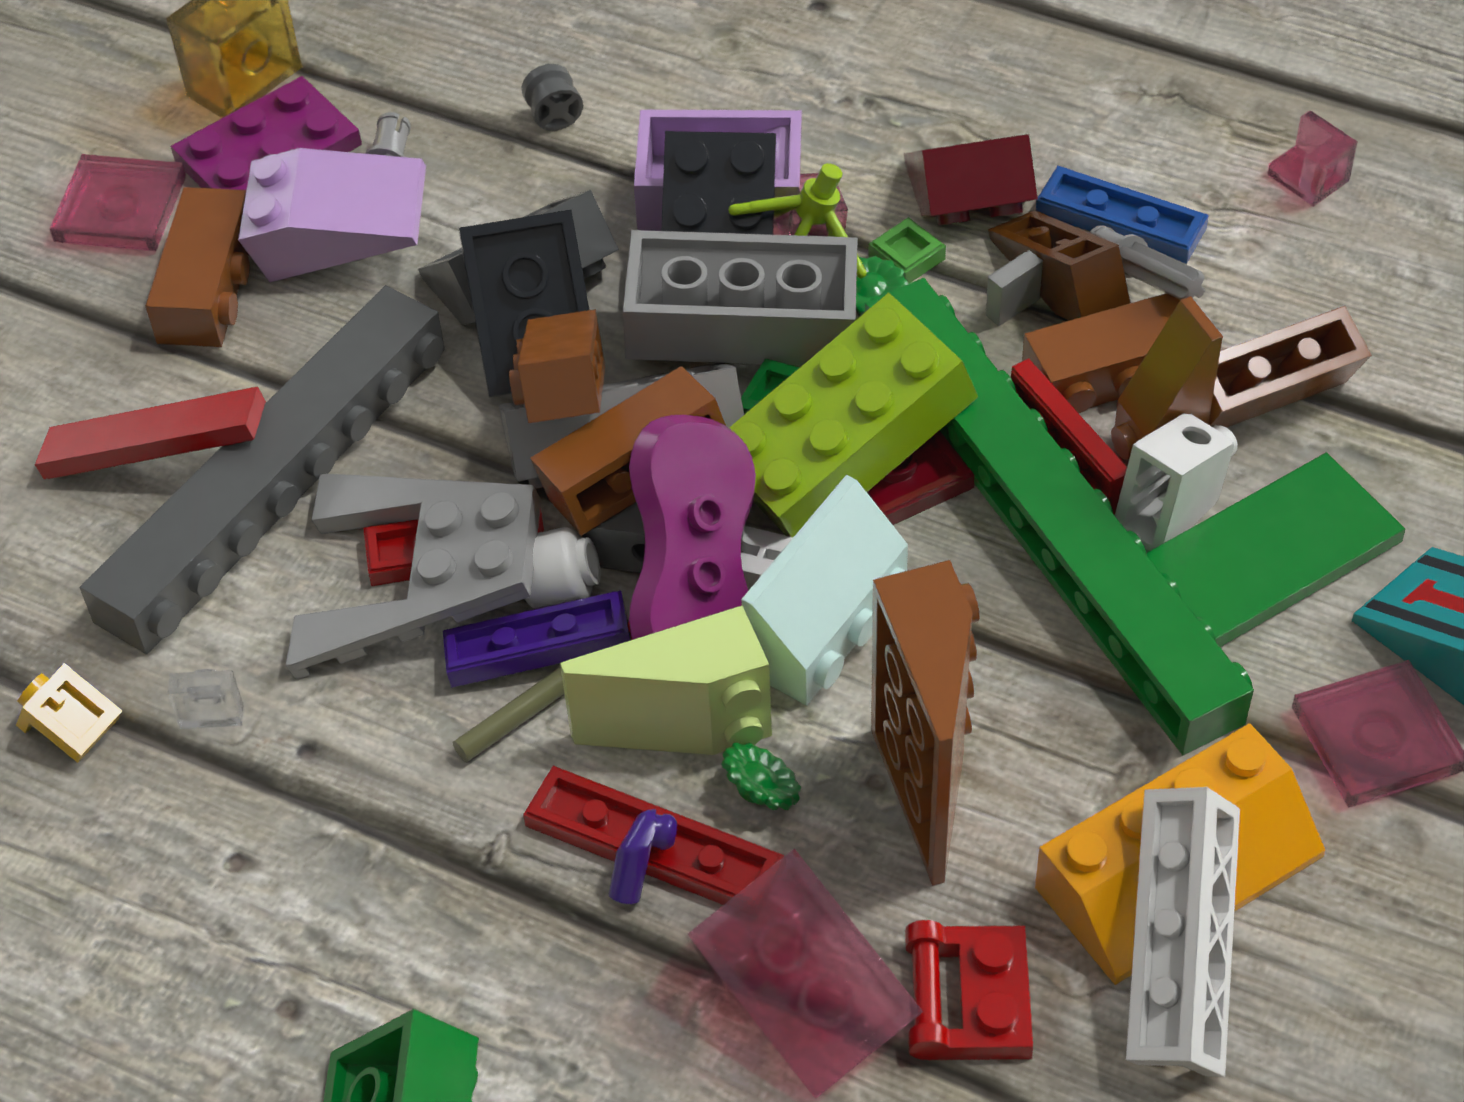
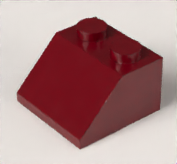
(972, 177)

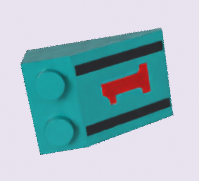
(1423, 618)

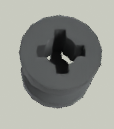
(552, 97)

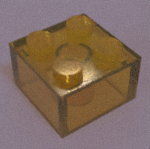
(233, 50)

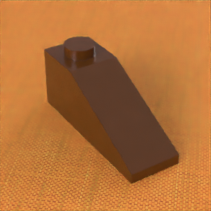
(1078, 270)

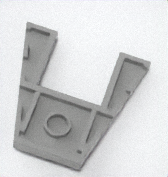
(466, 559)

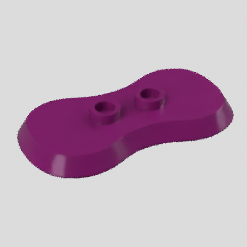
(694, 500)

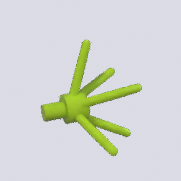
(813, 205)

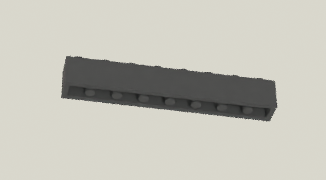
(254, 483)

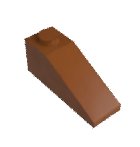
(1171, 379)

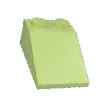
(673, 689)

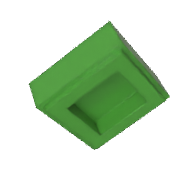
(909, 249)

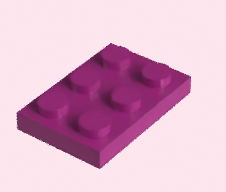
(273, 124)

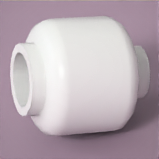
(563, 568)

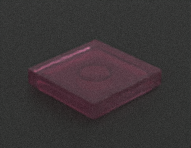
(118, 202)
(1379, 733)

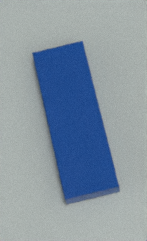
(1095, 202)

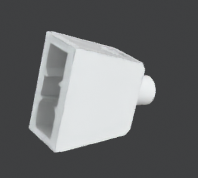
(1174, 478)

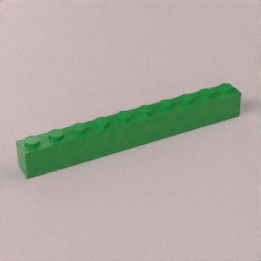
(1084, 548)

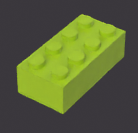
(852, 412)

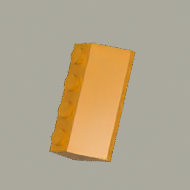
(1094, 866)

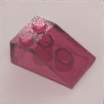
(803, 973)

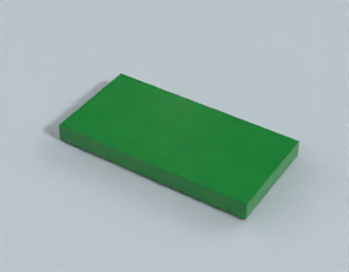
(1276, 547)

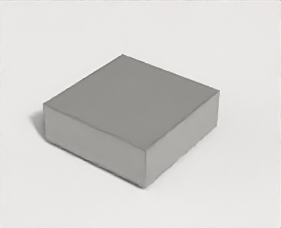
(1014, 287)

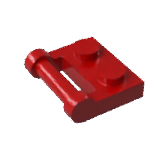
(992, 992)

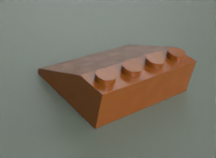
(921, 697)

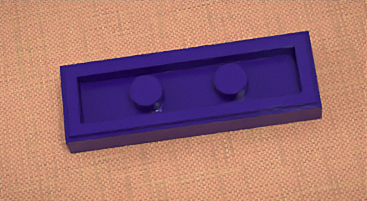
(534, 638)

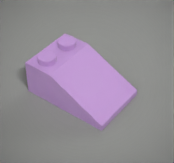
(651, 141)
(329, 209)

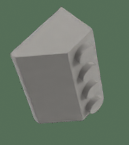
(736, 296)
(528, 439)

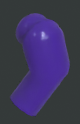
(634, 852)

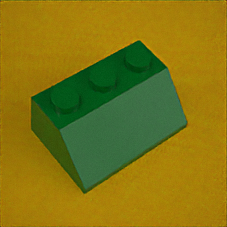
(405, 1062)

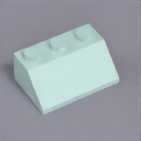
(820, 591)

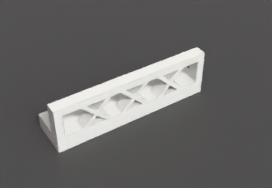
(1184, 930)

